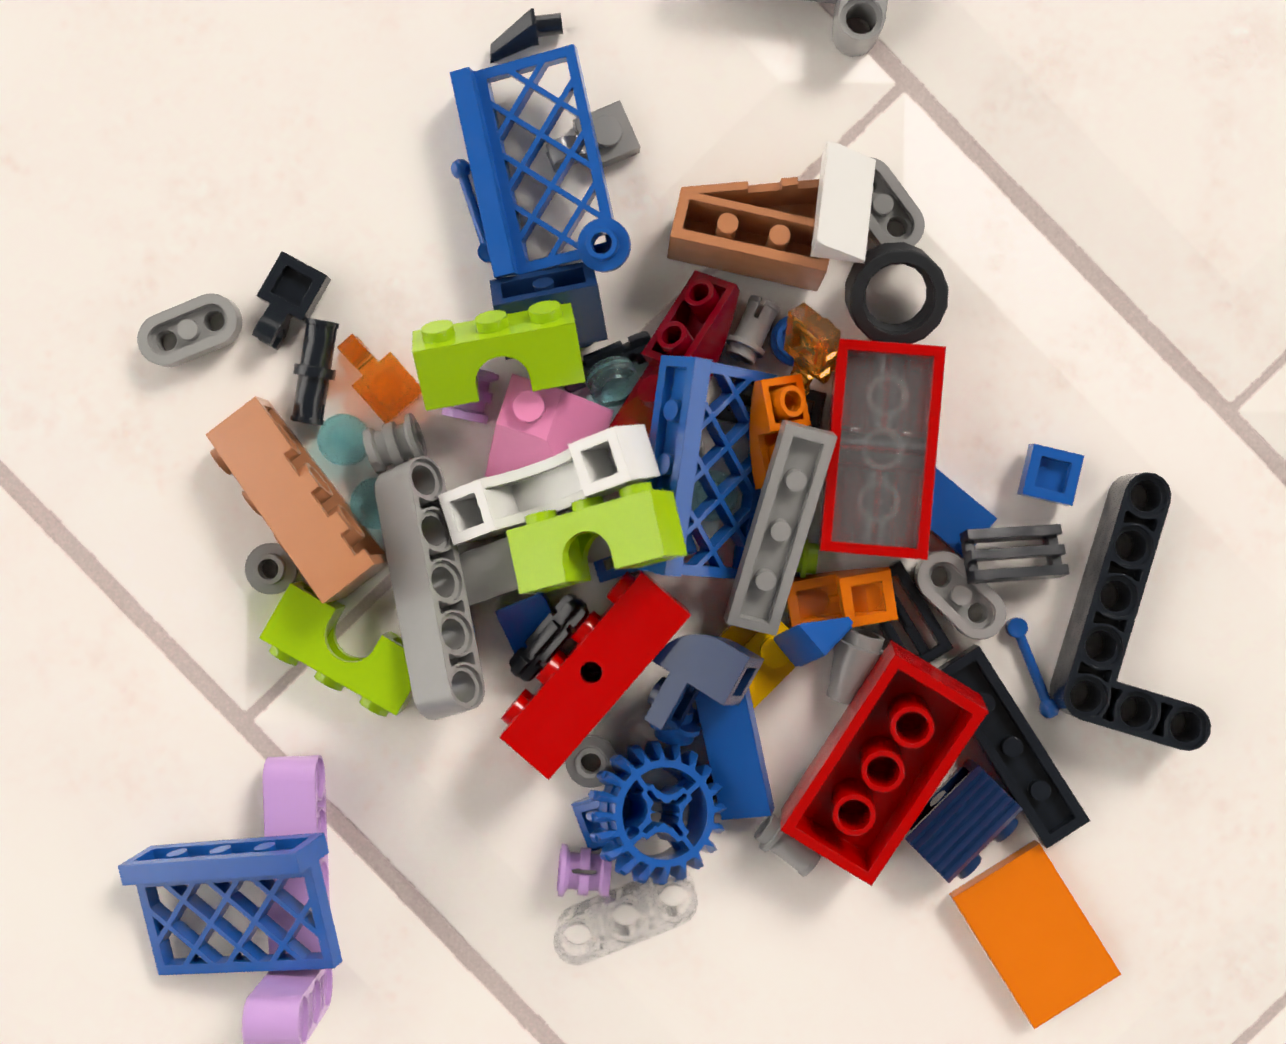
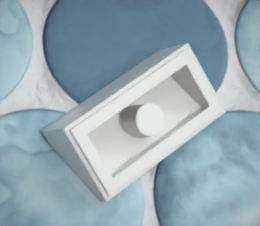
(843, 204)

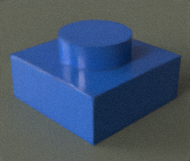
(1050, 474)

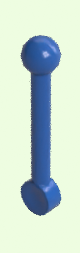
(461, 169)
(1018, 628)

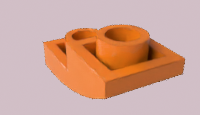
(770, 404)

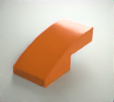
(860, 594)

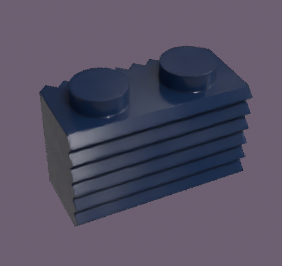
(962, 821)

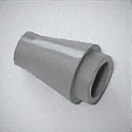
(852, 663)

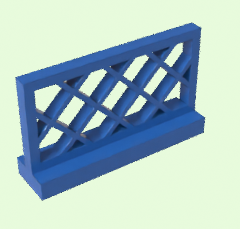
(490, 167)
(675, 439)
(235, 862)

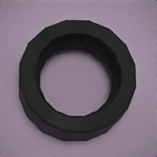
(924, 321)

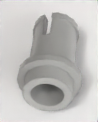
(752, 330)
(784, 846)

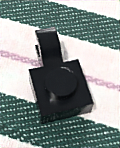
(290, 291)

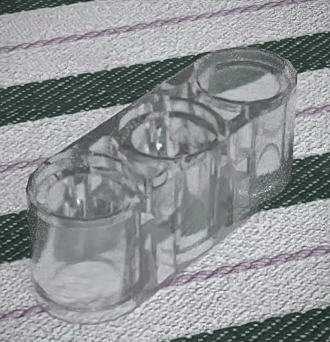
(611, 936)

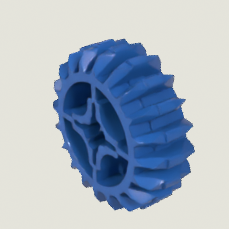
(684, 841)

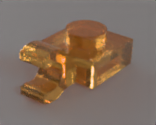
(812, 344)
(384, 383)

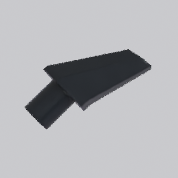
(525, 34)

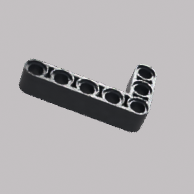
(1116, 623)

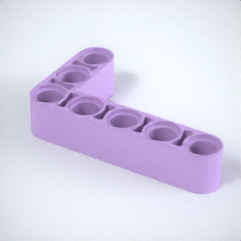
(291, 1002)

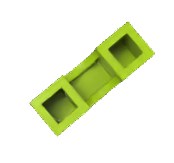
(452, 354)
(554, 549)
(306, 633)

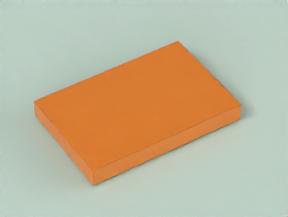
(1035, 934)

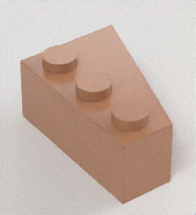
(750, 230)

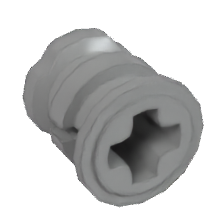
(394, 443)

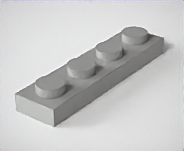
(779, 527)

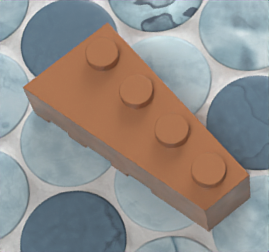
(296, 500)

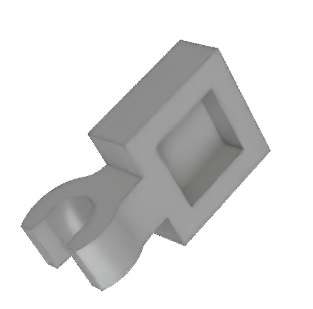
(613, 134)

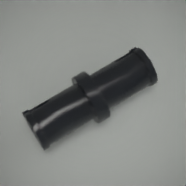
(314, 371)

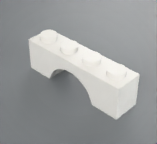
(584, 470)

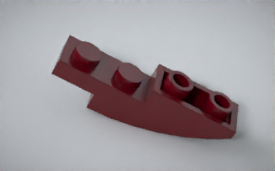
(692, 328)

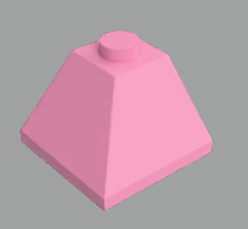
(540, 425)

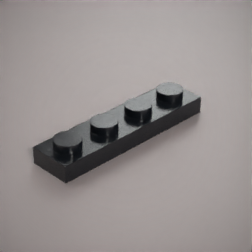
(1018, 753)

